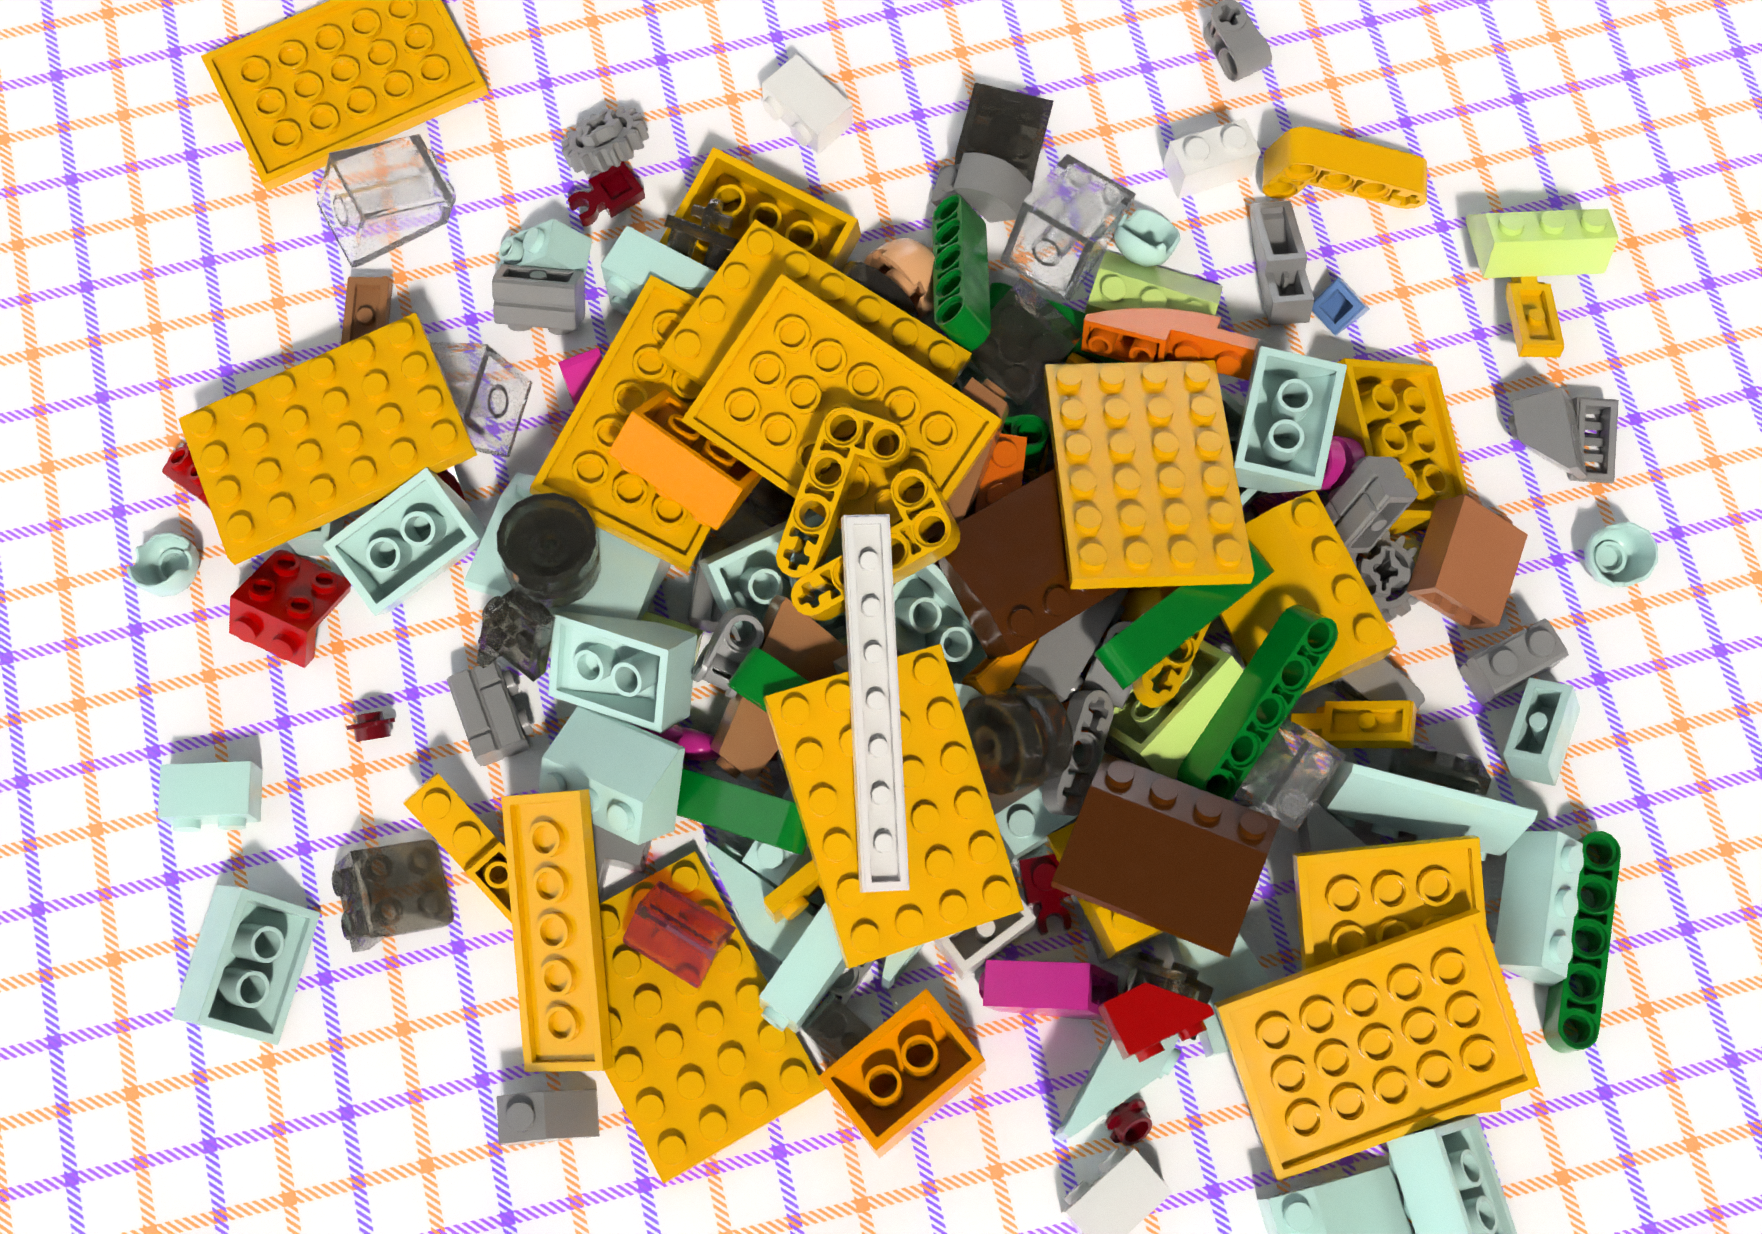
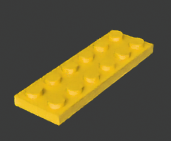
(557, 932)

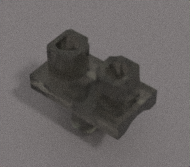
(685, 233)

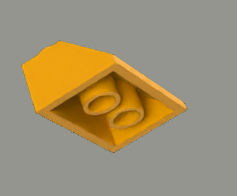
(682, 461)
(903, 1072)

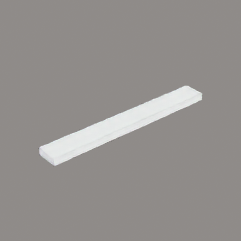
(874, 703)

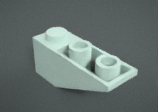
(747, 896)

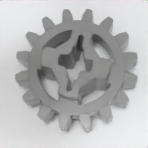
(605, 140)
(1395, 568)

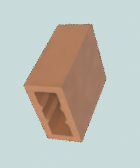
(1467, 562)

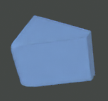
(1339, 306)

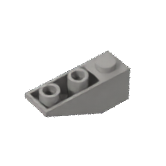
(1066, 650)

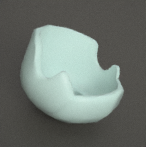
(1146, 238)
(1621, 554)
(165, 565)

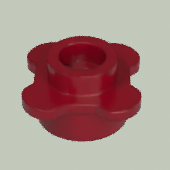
(371, 726)
(1129, 1122)

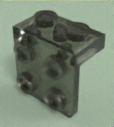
(391, 892)

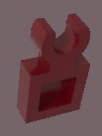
(610, 191)
(1036, 881)

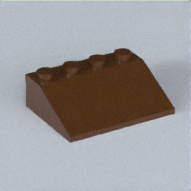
(1015, 569)
(1166, 854)

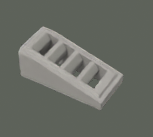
(1607, 427)

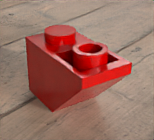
(1150, 1015)

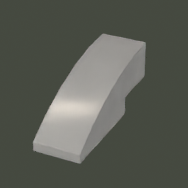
(1281, 263)

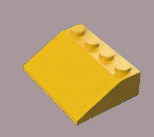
(781, 207)
(1404, 416)
(1312, 572)

